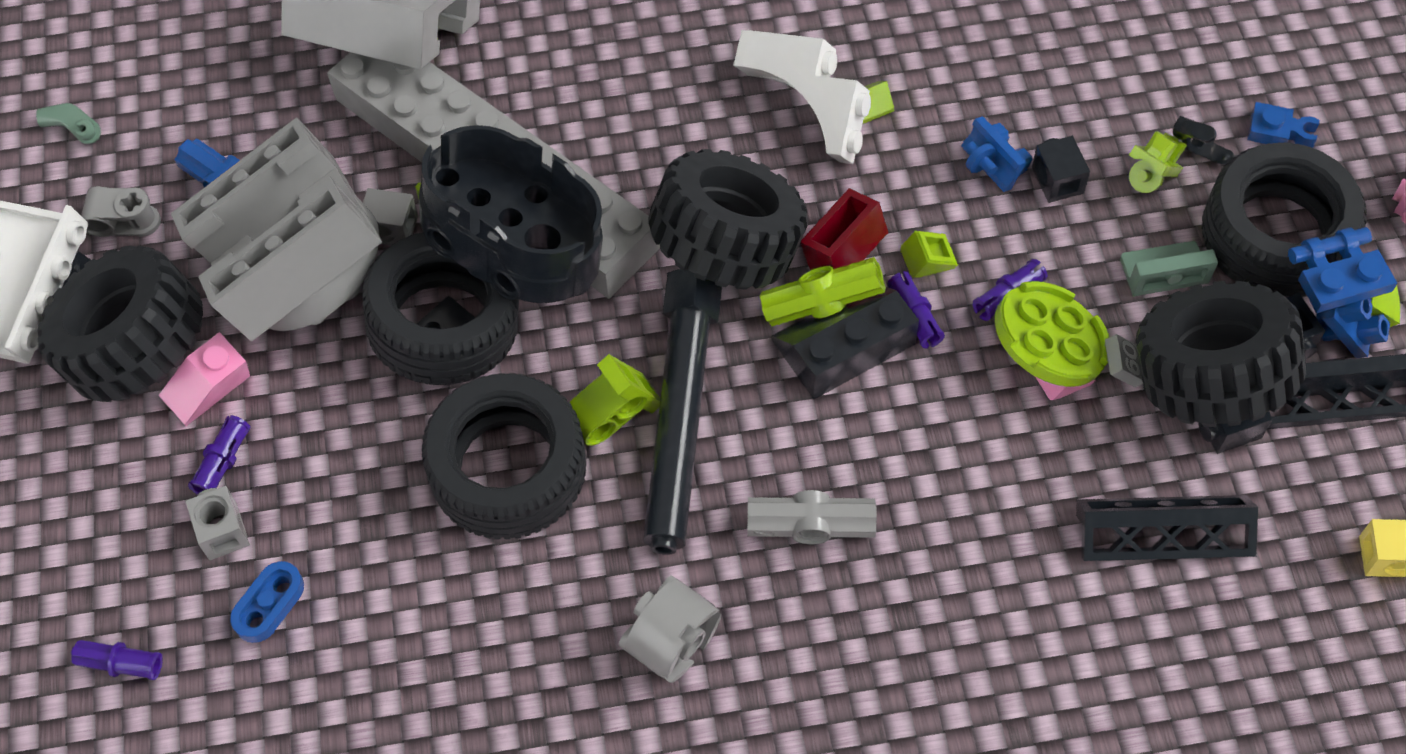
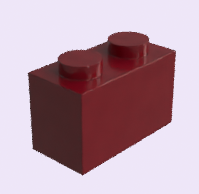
(845, 232)

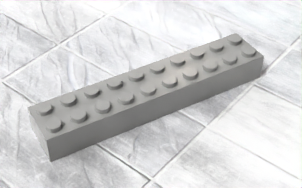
(424, 103)

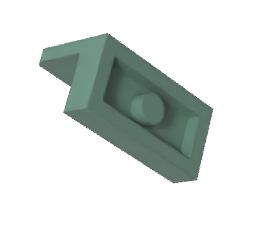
(1168, 267)

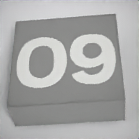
(1123, 360)

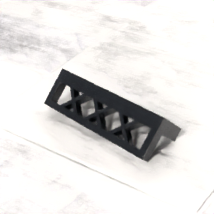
(1343, 377)
(1168, 512)

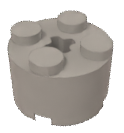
(670, 629)

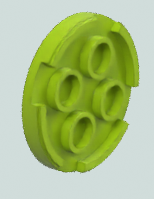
(1051, 334)

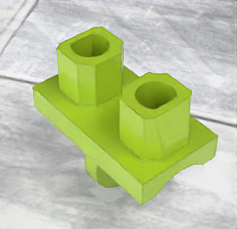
(1156, 162)

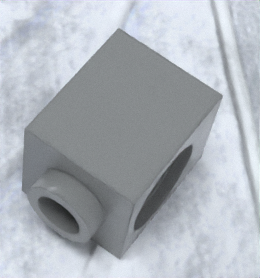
(393, 212)
(223, 536)

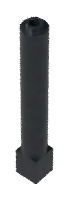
(691, 309)

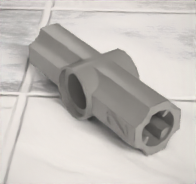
(811, 517)

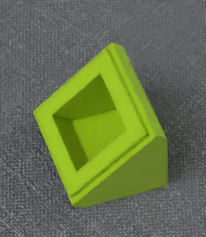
(880, 100)

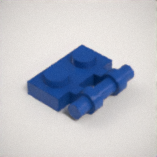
(1346, 280)

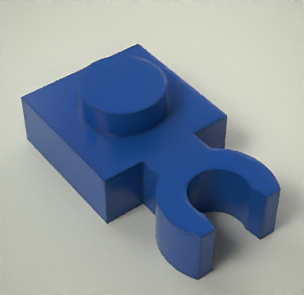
(1277, 125)

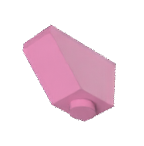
(204, 379)

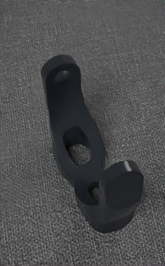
(1202, 142)

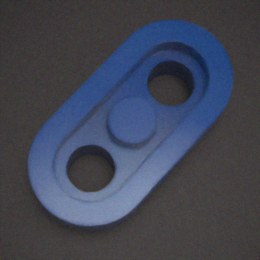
(264, 601)

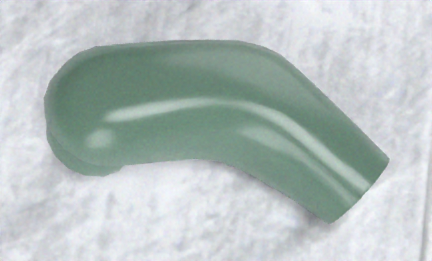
(73, 118)

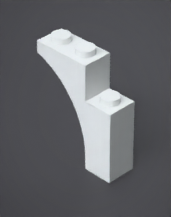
(807, 67)

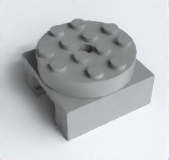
(379, 29)
(280, 235)

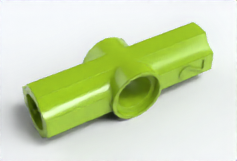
(822, 292)

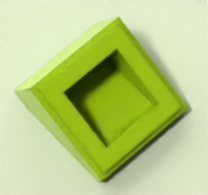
(927, 254)

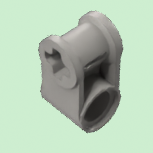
(119, 212)

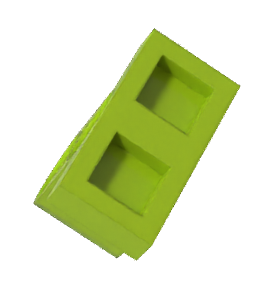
(612, 400)

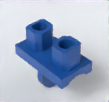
(993, 154)
(1355, 326)

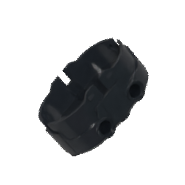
(495, 201)

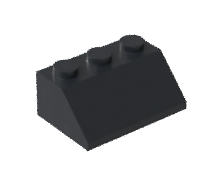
(849, 342)

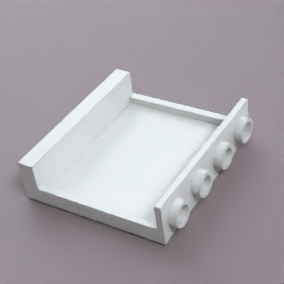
(34, 263)

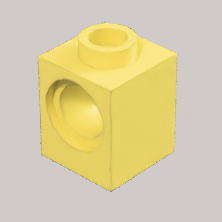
(1384, 548)

